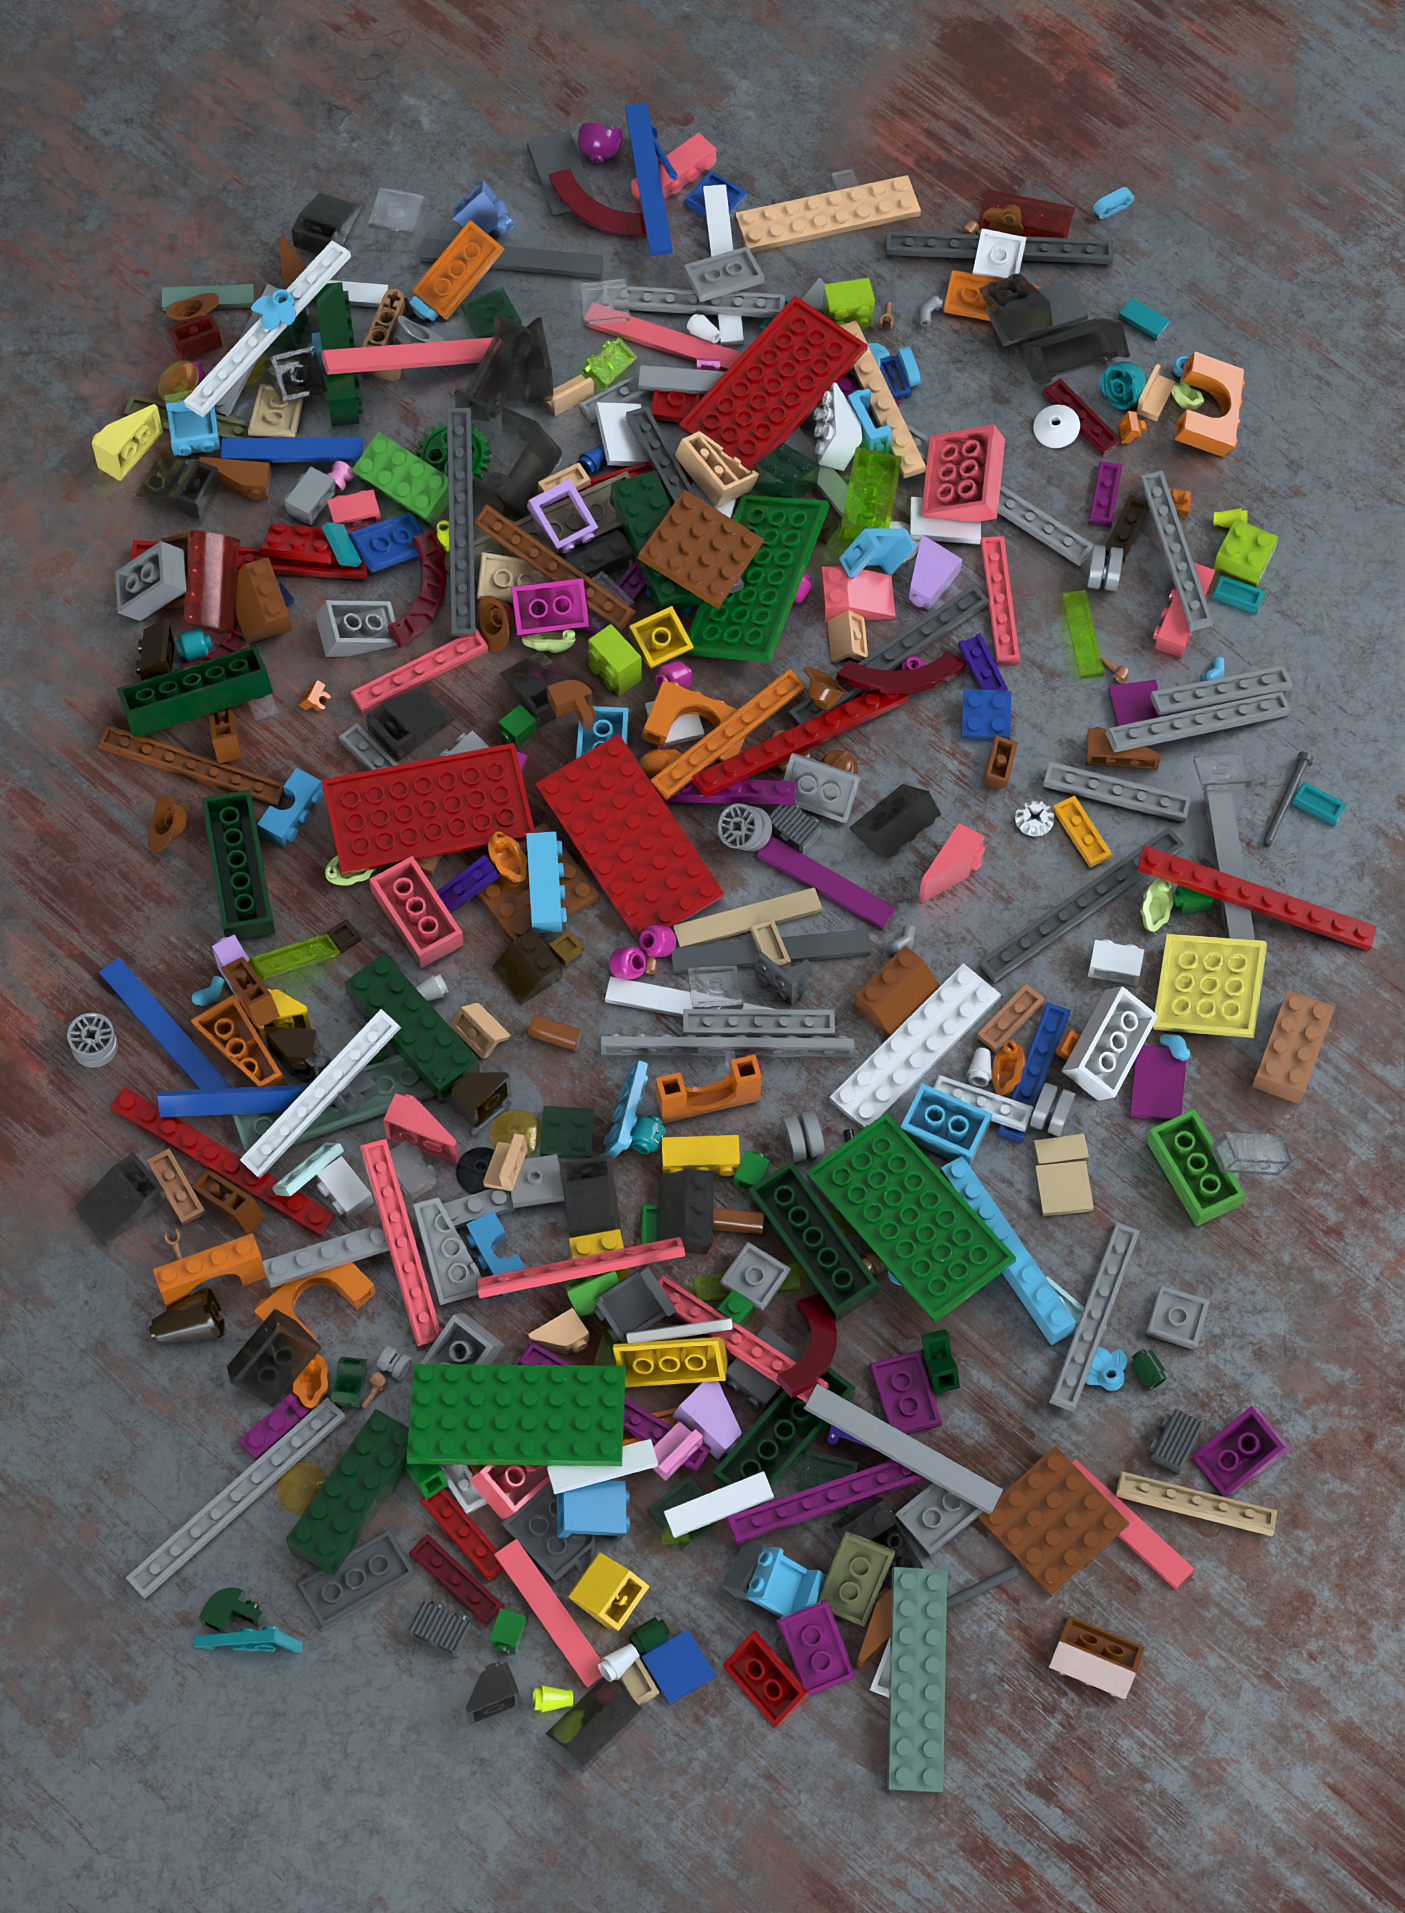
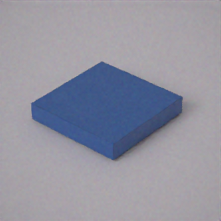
(696, 201)
(678, 1667)

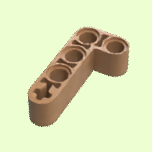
(386, 331)

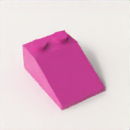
(549, 606)

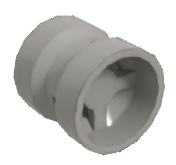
(394, 1362)

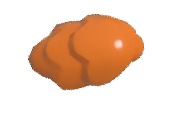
(657, 760)
(507, 857)
(1008, 1068)
(312, 1382)

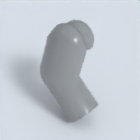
(927, 307)
(907, 939)

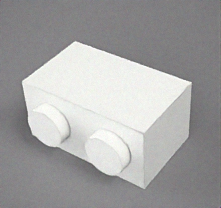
(1116, 962)
(344, 1189)

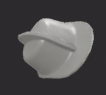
(411, 333)

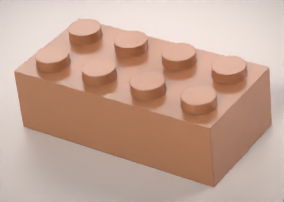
(1293, 1046)

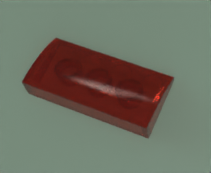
(1038, 216)
(211, 581)

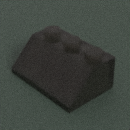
(537, 369)
(603, 553)
(896, 820)
(686, 1209)
(272, 1358)
(595, 1724)

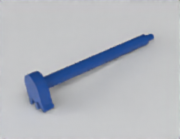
(662, 157)

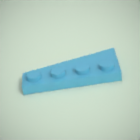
(624, 1115)

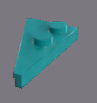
(250, 1640)

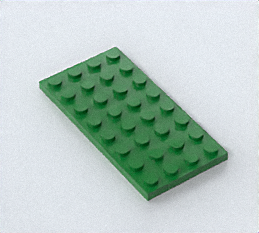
(754, 618)
(911, 1217)
(517, 1415)

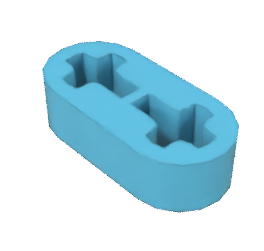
(1113, 203)
(909, 366)

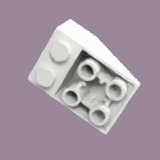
(836, 430)

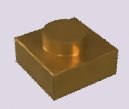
(566, 947)

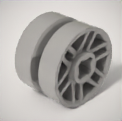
(1105, 567)
(744, 827)
(92, 1040)
(1052, 1109)
(802, 1136)

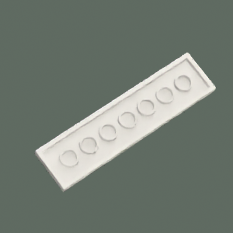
(915, 1047)

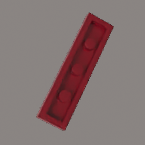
(1091, 425)
(456, 1580)

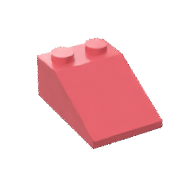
(866, 595)
(954, 862)
(412, 1122)
(509, 1486)

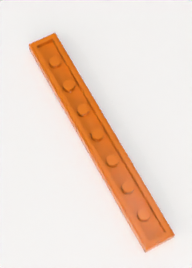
(728, 734)

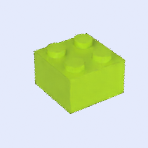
(849, 302)
(1245, 553)
(614, 660)

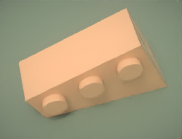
(713, 470)

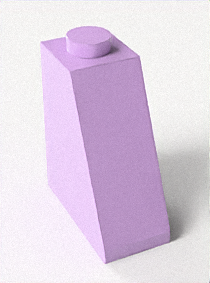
(932, 573)
(712, 1417)

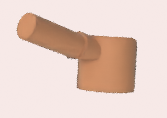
(971, 228)
(887, 316)
(1121, 671)
(651, 966)
(174, 1243)
(379, 1383)

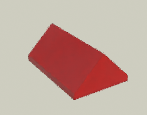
(766, 1679)

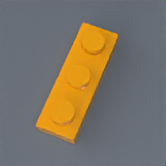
(1082, 831)

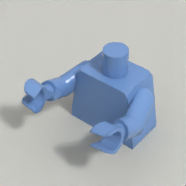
(484, 210)

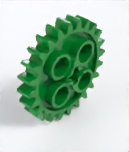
(437, 446)

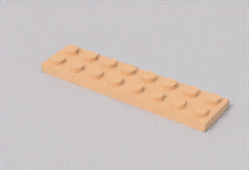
(828, 214)

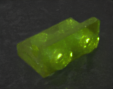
(610, 362)

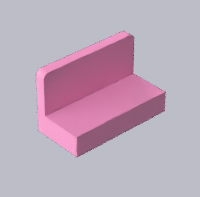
(676, 1449)

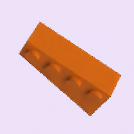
(235, 1037)

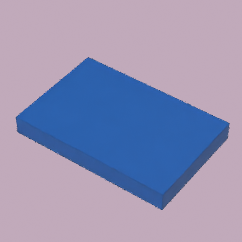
(387, 541)

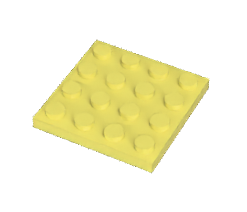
(1210, 985)

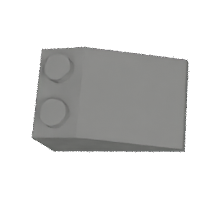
(354, 627)
(463, 1343)

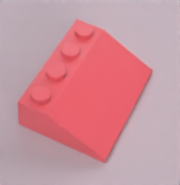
(964, 475)

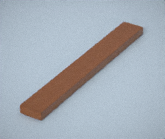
(552, 565)
(191, 765)

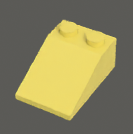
(126, 441)

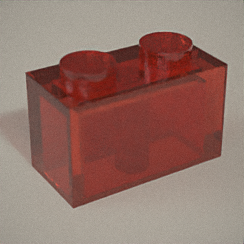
(195, 337)

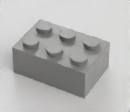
(150, 581)

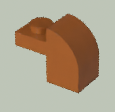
(570, 697)

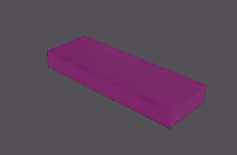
(1105, 494)

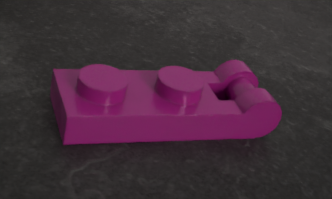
(273, 1426)

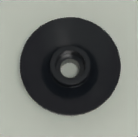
(466, 1170)

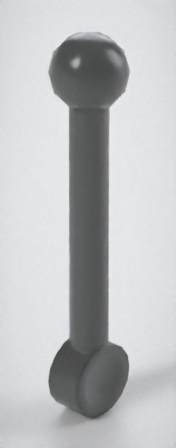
(506, 1105)

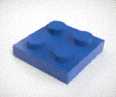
(986, 714)

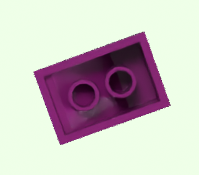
(1241, 1451)

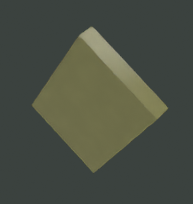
(855, 1577)

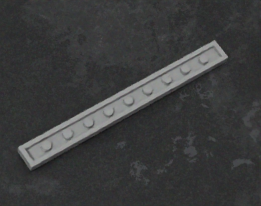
(1028, 516)
(717, 1046)
(373, 1240)
(235, 1498)

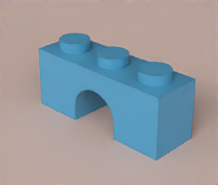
(282, 825)
(485, 1235)

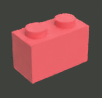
(355, 510)

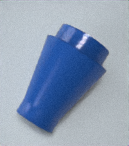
(592, 459)

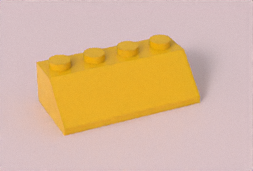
(672, 1361)

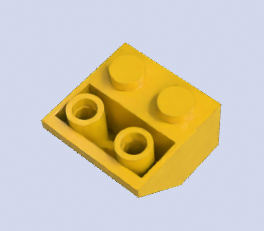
(608, 1591)

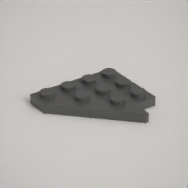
(536, 1531)

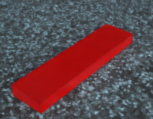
(463, 1533)

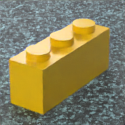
(701, 1153)

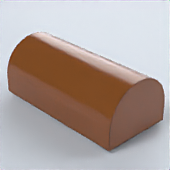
(999, 762)
(554, 1032)
(738, 1221)

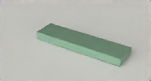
(230, 295)

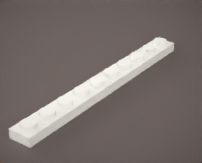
(259, 339)

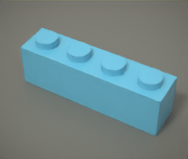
(544, 882)

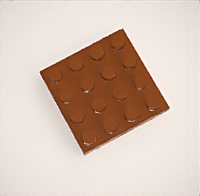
(701, 549)
(511, 901)
(1054, 1521)

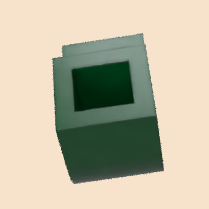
(938, 1361)
(349, 1382)
(225, 1606)

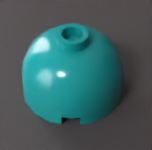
(1123, 384)

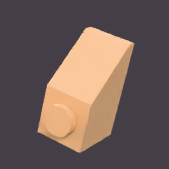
(562, 1334)

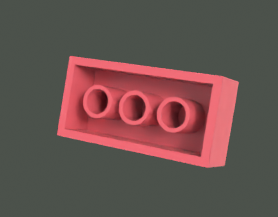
(416, 912)

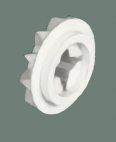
(1034, 827)

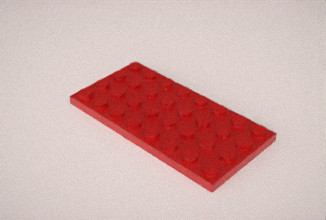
(775, 383)
(427, 808)
(629, 838)

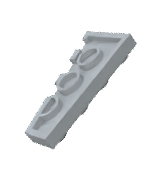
(447, 1256)

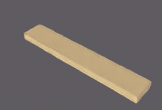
(740, 919)
(1196, 1503)

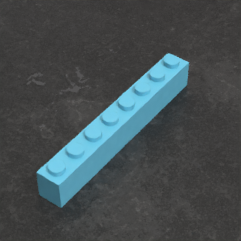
(1024, 1274)

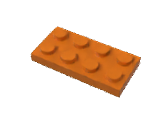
(458, 270)
(965, 297)

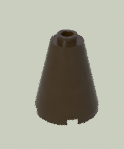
(190, 1319)

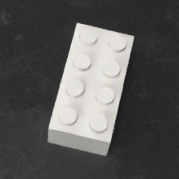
(1110, 1043)

